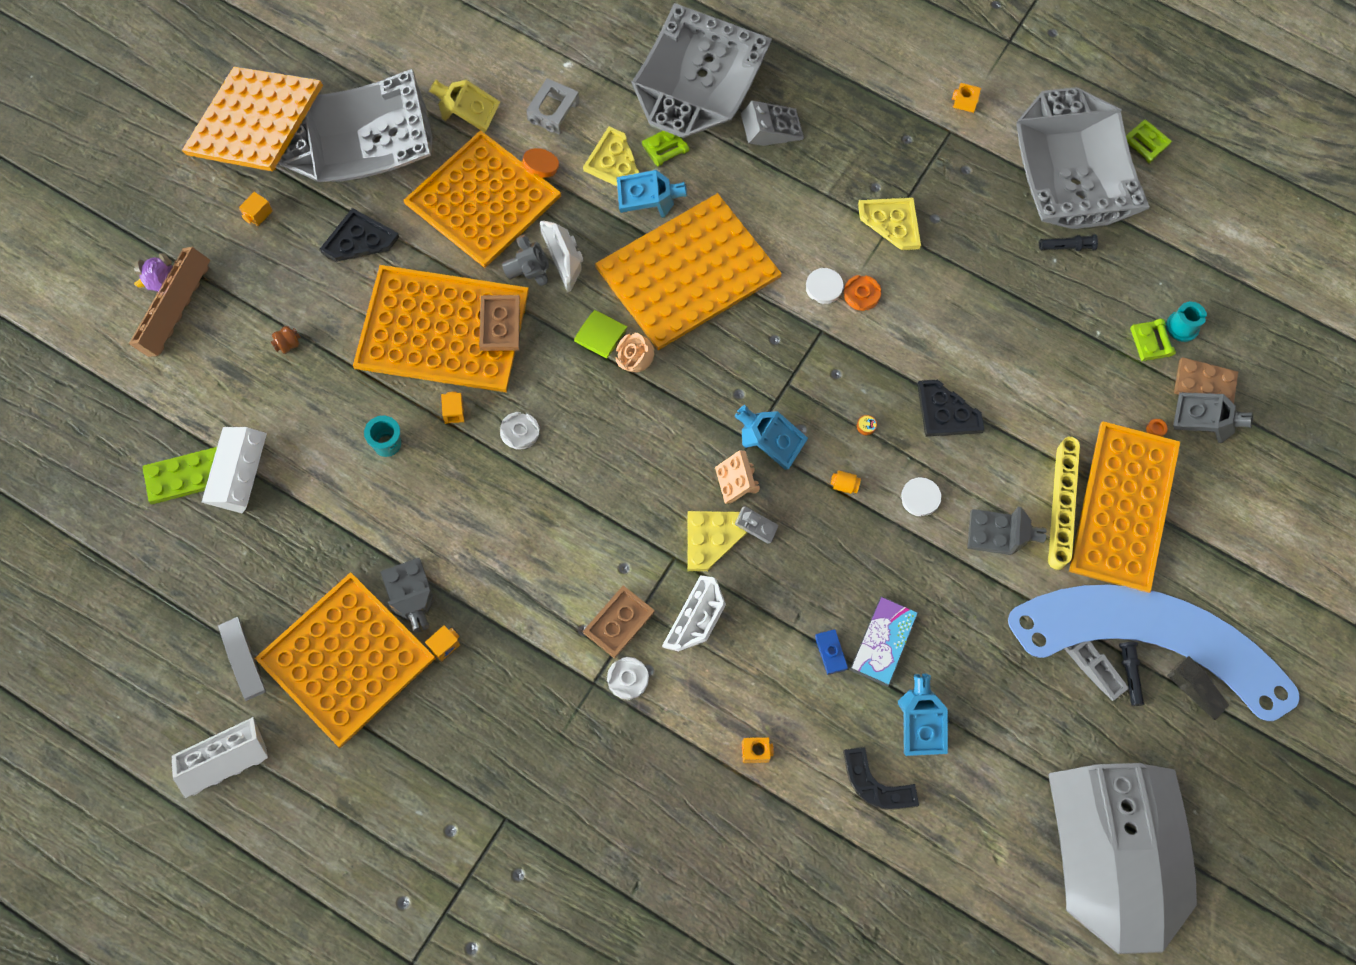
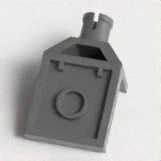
(1211, 414)
(1002, 532)
(409, 592)

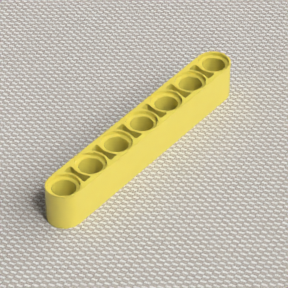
(1060, 510)

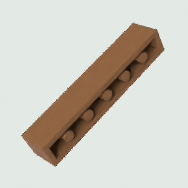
(170, 302)

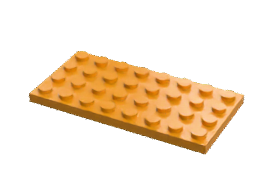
(1125, 507)

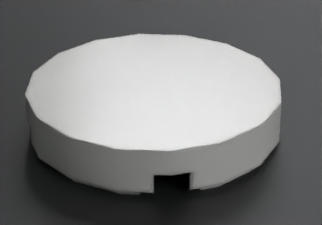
(824, 285)
(519, 430)
(921, 496)
(627, 678)

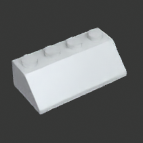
(234, 468)
(218, 758)

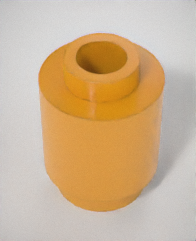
(845, 482)

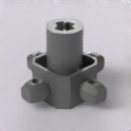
(528, 261)

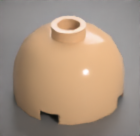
(635, 353)

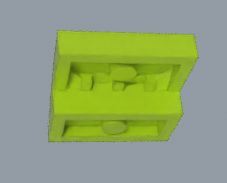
(600, 334)

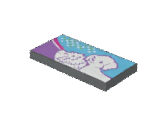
(884, 641)

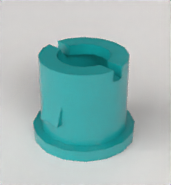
(1186, 321)
(380, 427)

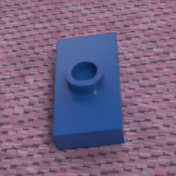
(831, 652)

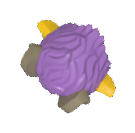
(153, 272)

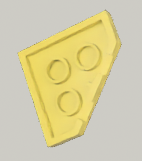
(611, 157)
(893, 220)
(711, 537)

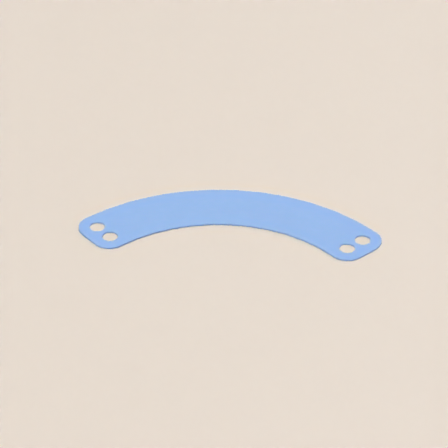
(1159, 619)

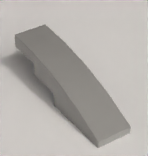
(241, 659)
(1097, 669)

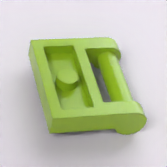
(1150, 137)
(662, 142)
(1147, 342)

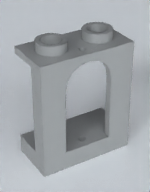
(550, 88)

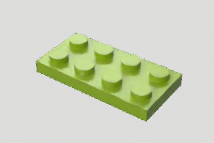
(178, 476)

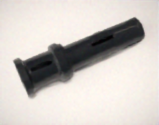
(1077, 243)
(1131, 664)

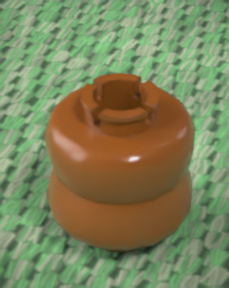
(285, 339)

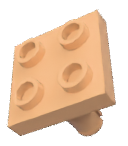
(736, 477)

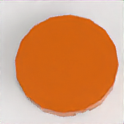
(540, 162)
(862, 292)

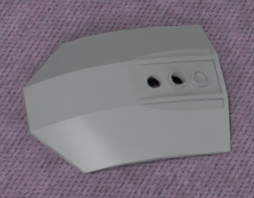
(669, 82)
(341, 127)
(1084, 139)
(1120, 884)

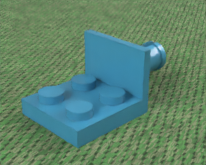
(647, 191)
(772, 435)
(924, 720)

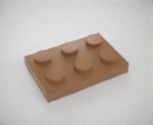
(499, 322)
(1205, 378)
(618, 622)

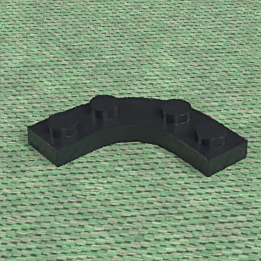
(870, 790)

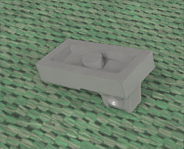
(756, 525)

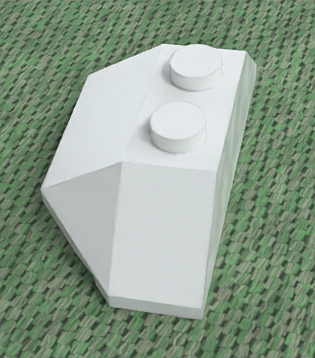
(563, 252)
(697, 615)

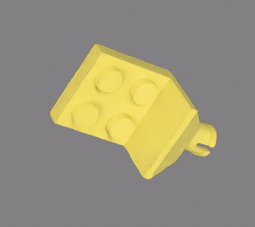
(466, 102)

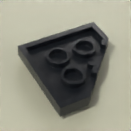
(358, 237)
(946, 411)

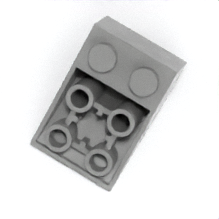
(771, 124)

